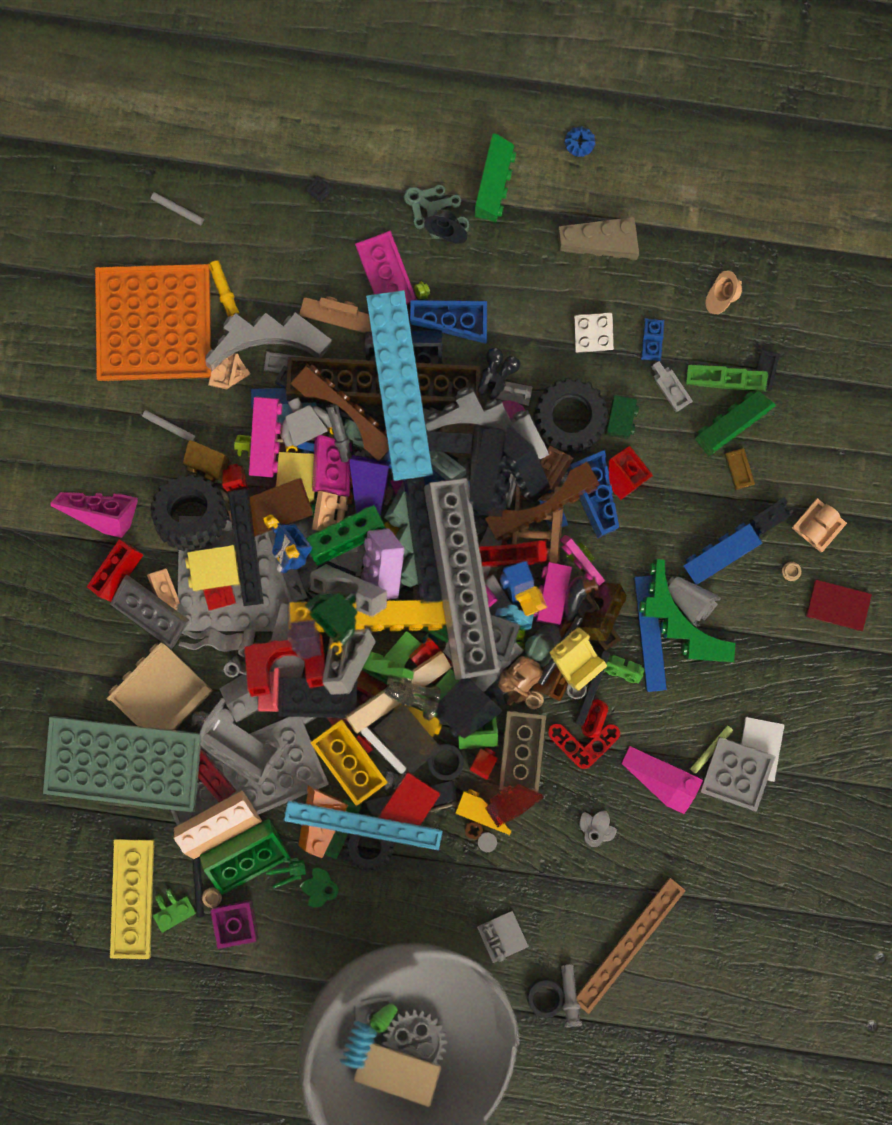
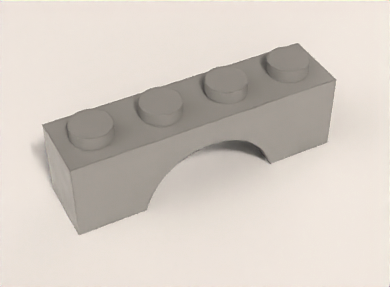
(369, 598)

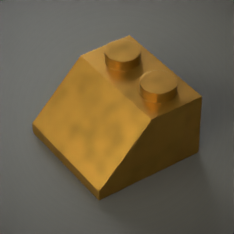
(205, 461)

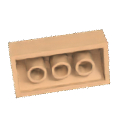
(216, 825)

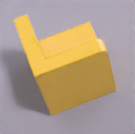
(531, 600)

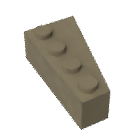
(601, 238)

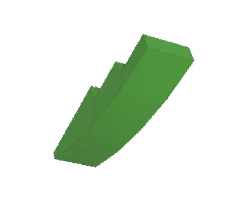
(727, 378)
(385, 667)

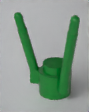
(296, 868)

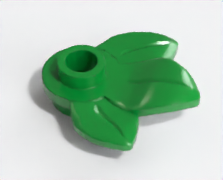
(316, 887)

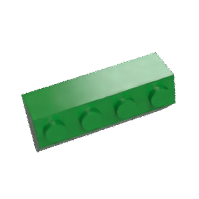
(494, 179)
(734, 422)
(244, 857)

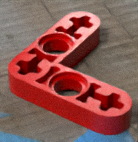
(587, 750)

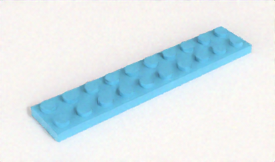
(399, 385)

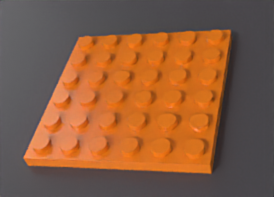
(152, 322)

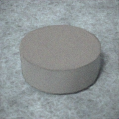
(487, 842)

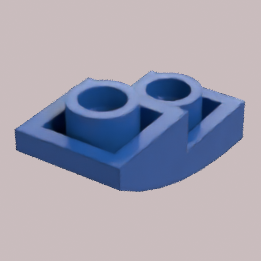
(652, 339)

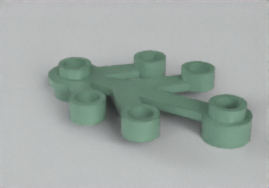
(431, 207)

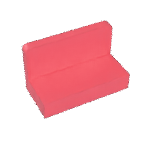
(270, 701)

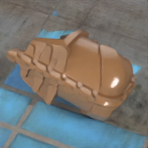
(520, 679)

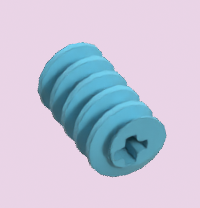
(360, 1045)

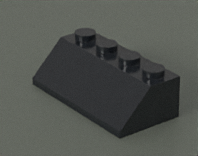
(426, 346)
(525, 466)

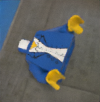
(289, 545)

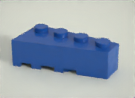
(455, 318)
(599, 504)
(722, 554)
(516, 580)

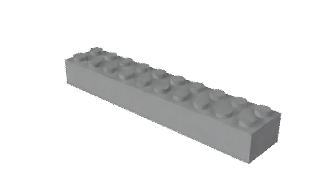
(461, 579)

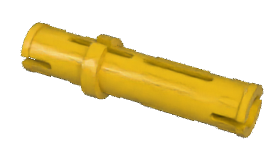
(223, 289)

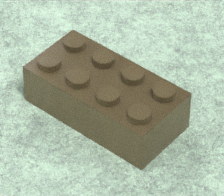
(522, 750)

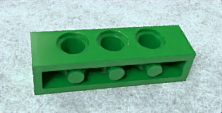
(340, 544)

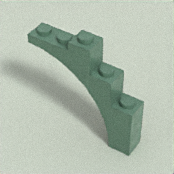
(398, 517)

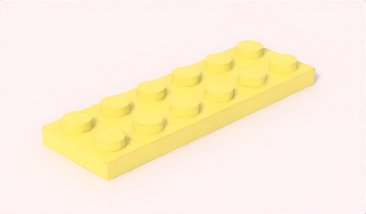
(132, 899)

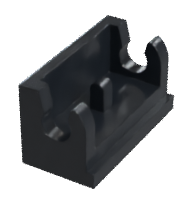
(771, 516)

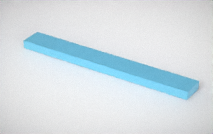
(363, 825)

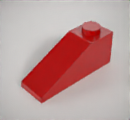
(234, 478)

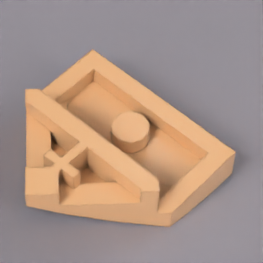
(228, 372)

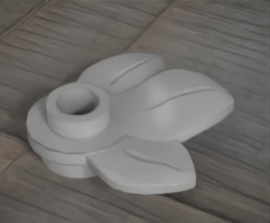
(597, 825)

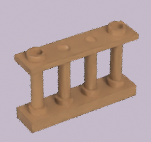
(553, 535)

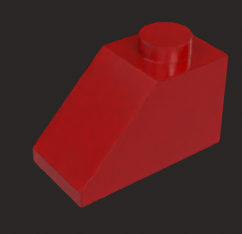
(483, 763)

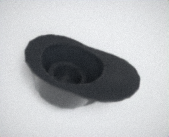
(445, 225)

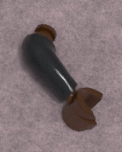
(575, 594)

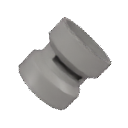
(575, 694)

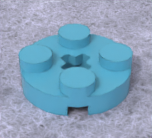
(514, 615)

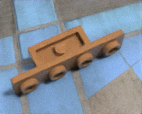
(336, 313)

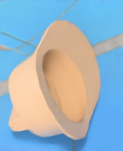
(723, 292)

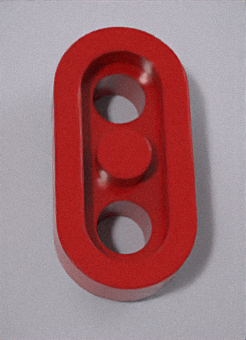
(595, 719)

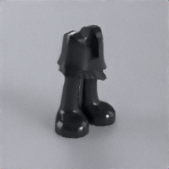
(490, 377)

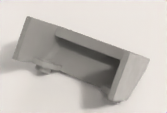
(237, 747)

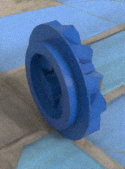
(572, 145)

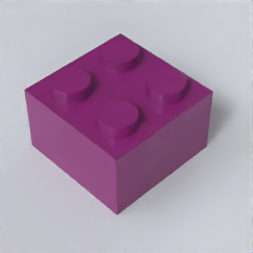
(234, 924)

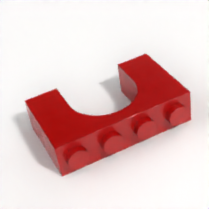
(261, 657)

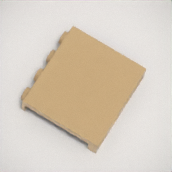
(160, 690)

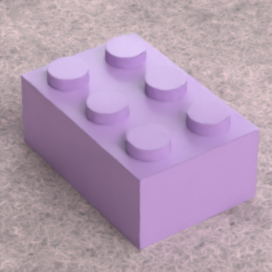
(383, 561)

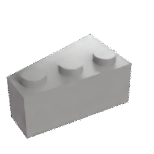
(344, 668)

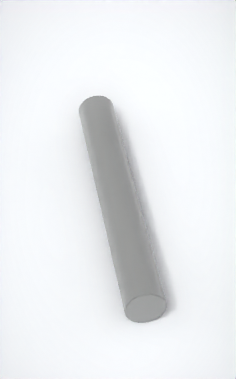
(178, 209)
(169, 426)

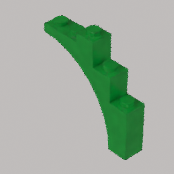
(675, 626)

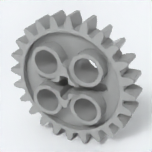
(409, 1024)

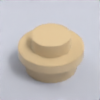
(791, 571)
(535, 700)
(211, 897)

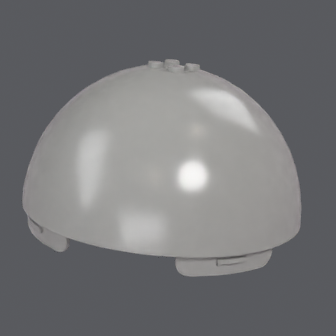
(417, 977)

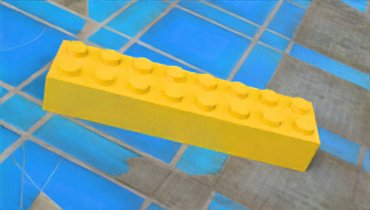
(395, 616)

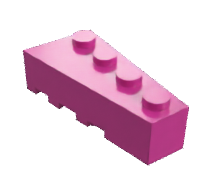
(265, 437)

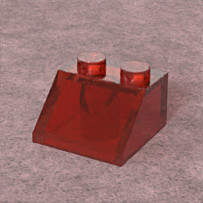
(511, 803)

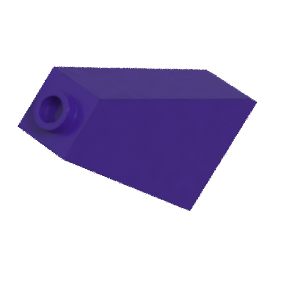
(369, 482)

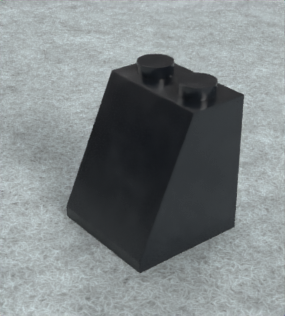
(466, 709)

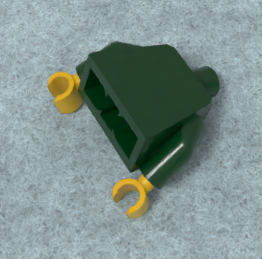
(334, 615)

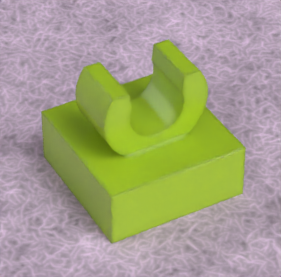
(243, 443)

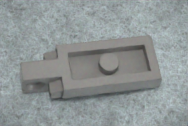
(671, 387)

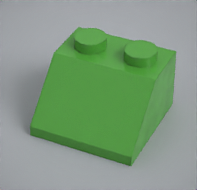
(483, 737)

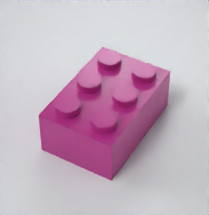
(554, 591)

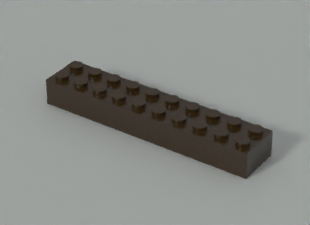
(361, 382)

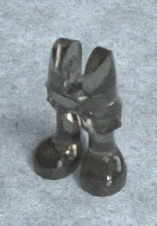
(402, 691)

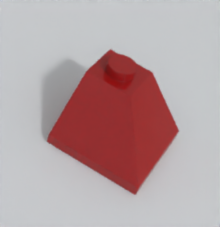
(627, 472)

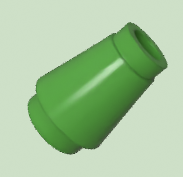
(382, 1019)

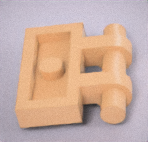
(325, 510)

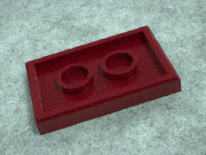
(838, 605)

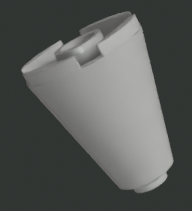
(692, 600)

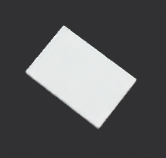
(764, 737)
(383, 749)

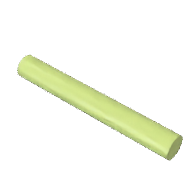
(710, 750)

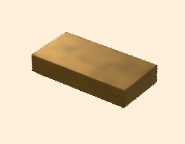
(739, 469)

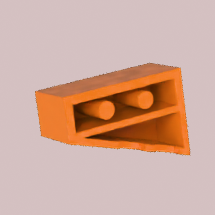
(316, 839)

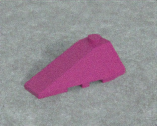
(105, 514)
(665, 781)

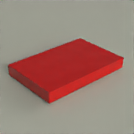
(410, 801)

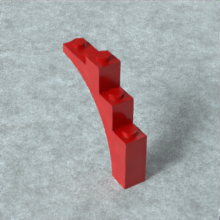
(513, 554)

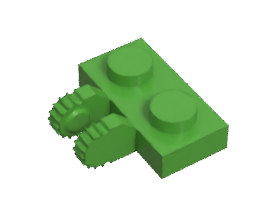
(173, 914)

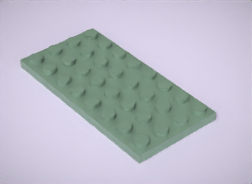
(122, 763)

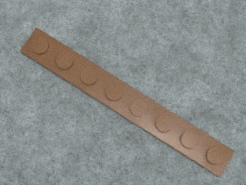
(629, 945)

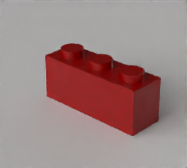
(115, 567)

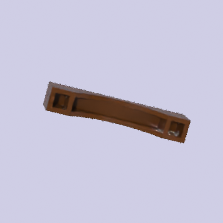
(314, 385)
(577, 483)

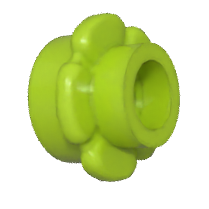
(422, 290)

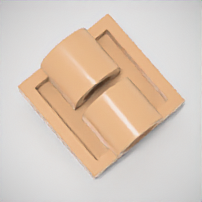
(819, 525)

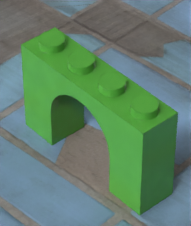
(400, 654)

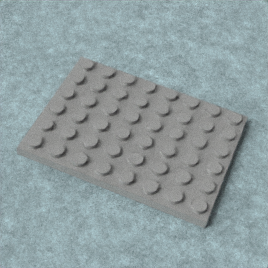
(236, 616)

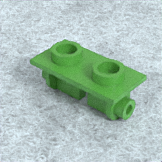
(632, 673)

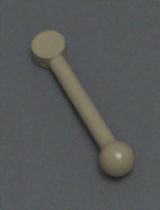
(455, 803)

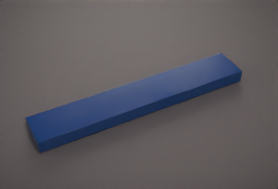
(650, 641)

